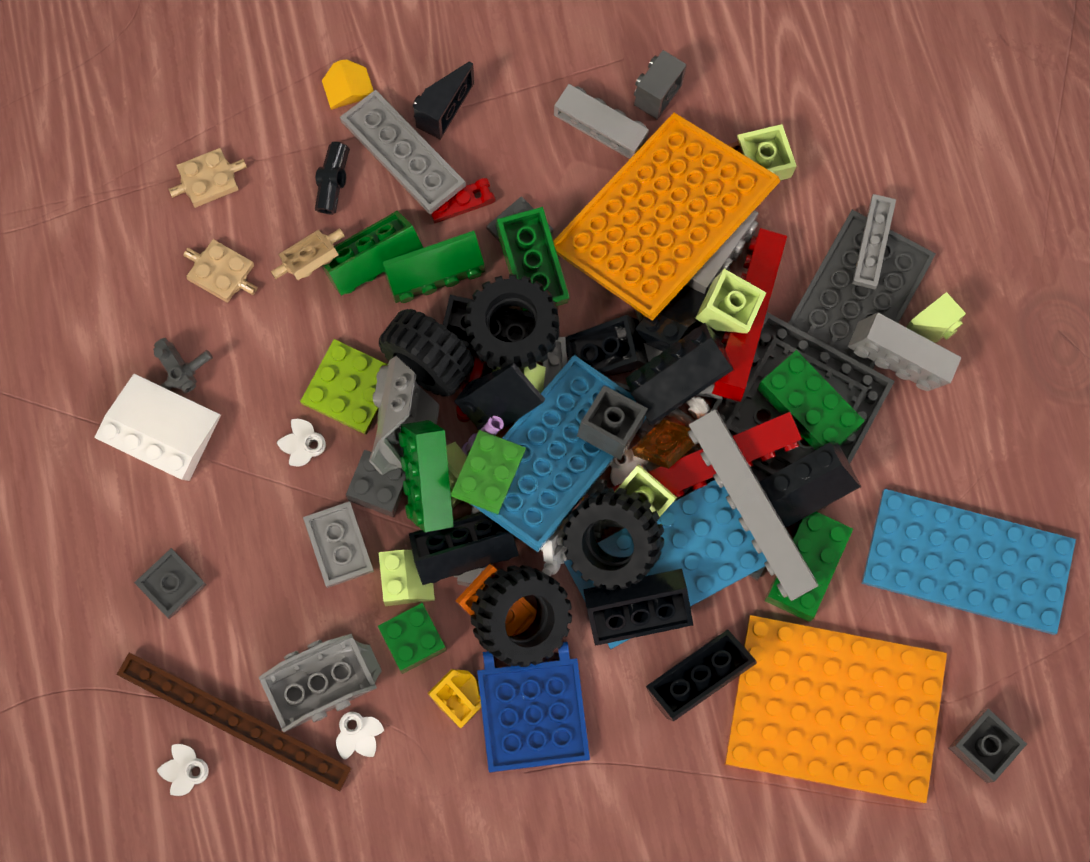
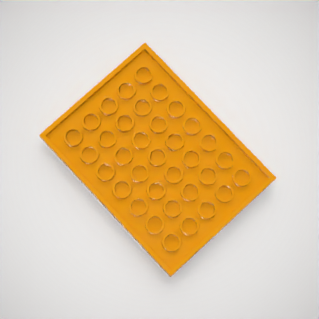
(664, 215)
(837, 709)

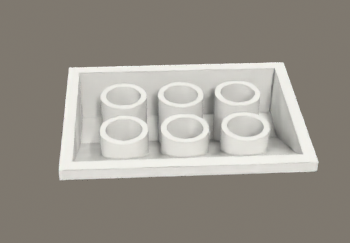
(158, 427)

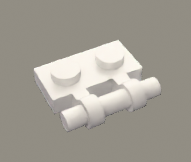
(554, 551)

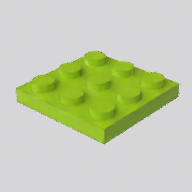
(345, 387)

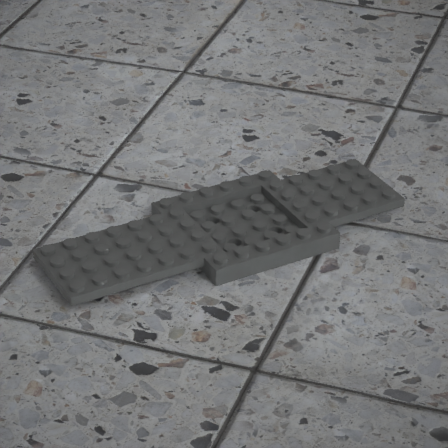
(822, 332)

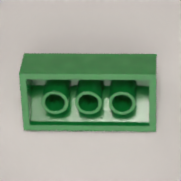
(363, 254)
(434, 267)

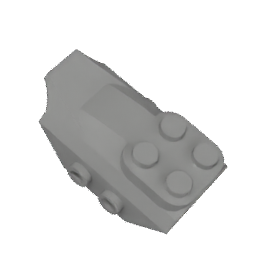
(399, 403)
(320, 680)

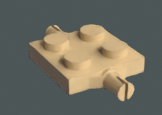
(207, 177)
(308, 254)
(220, 271)

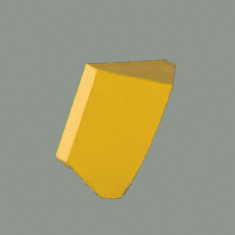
(346, 83)
(457, 696)

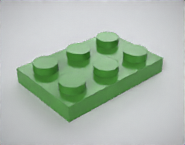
(488, 472)

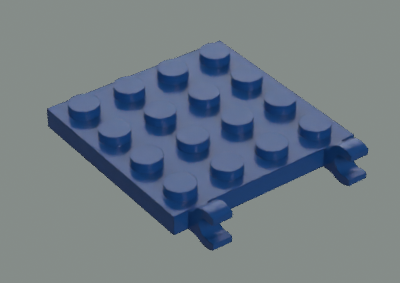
(533, 713)

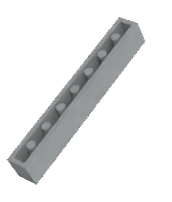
(753, 505)

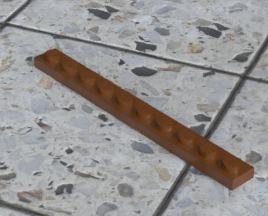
(234, 721)

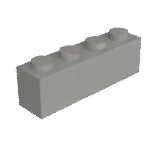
(600, 121)

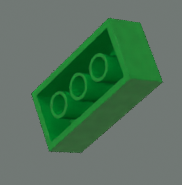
(531, 252)
(814, 404)
(426, 475)
(821, 546)

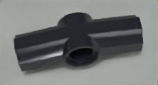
(331, 178)

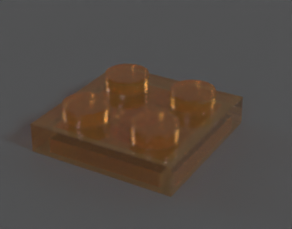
(664, 444)

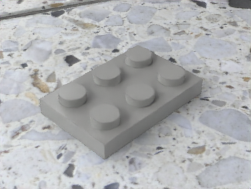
(338, 544)

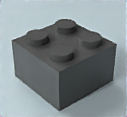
(659, 84)
(611, 422)
(376, 490)
(987, 746)

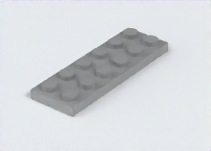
(403, 152)

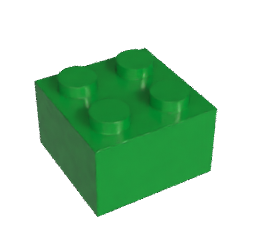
(412, 638)

